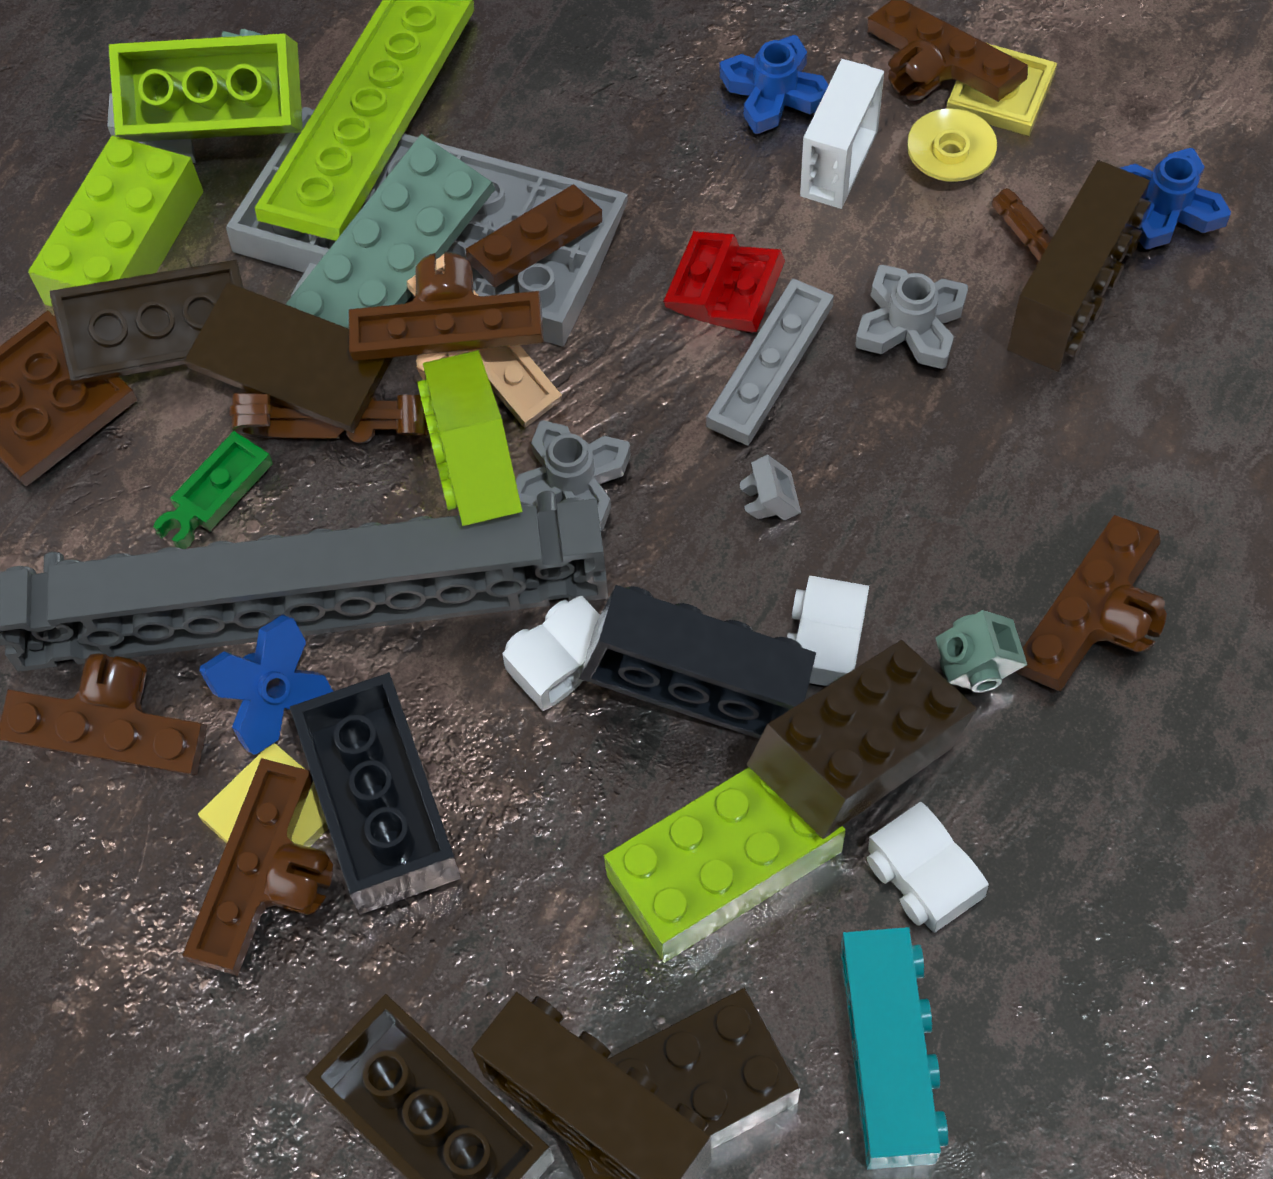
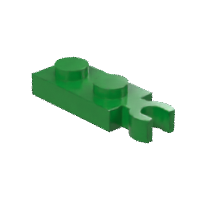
(214, 489)

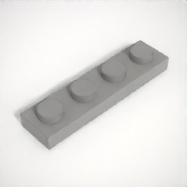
(769, 362)

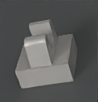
(775, 490)

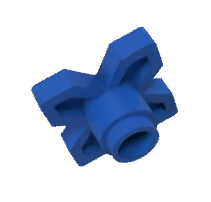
(773, 81)
(1178, 199)
(265, 682)

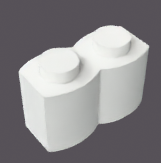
(831, 625)
(552, 655)
(926, 867)

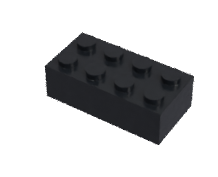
(695, 662)
(374, 793)

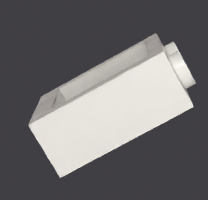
(841, 133)

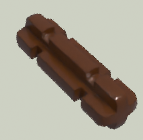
(1022, 222)

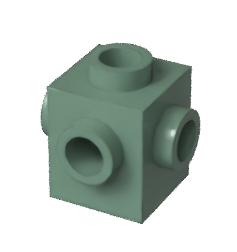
(980, 651)

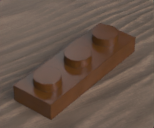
(534, 235)

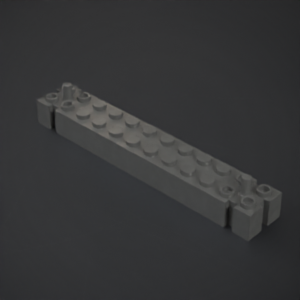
(317, 578)

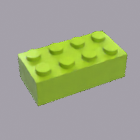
(206, 87)
(119, 218)
(468, 439)
(714, 862)

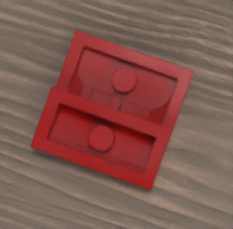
(724, 281)

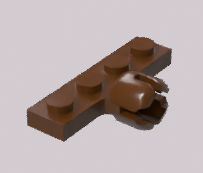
(940, 52)
(445, 317)
(1098, 606)
(104, 720)
(259, 869)

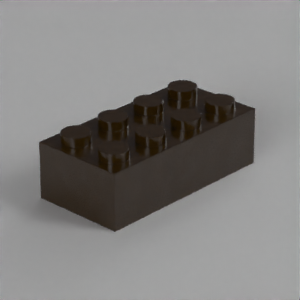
(1080, 266)
(860, 737)
(716, 1065)
(588, 1098)
(423, 1104)

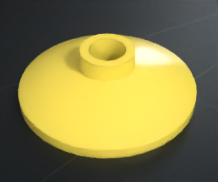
(952, 145)

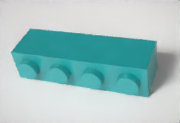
(890, 1049)

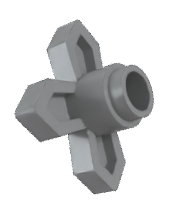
(913, 312)
(573, 467)

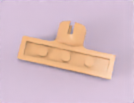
(510, 373)

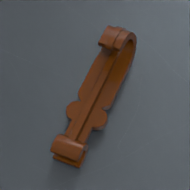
(261, 418)

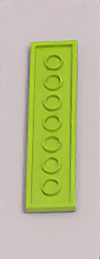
(362, 116)

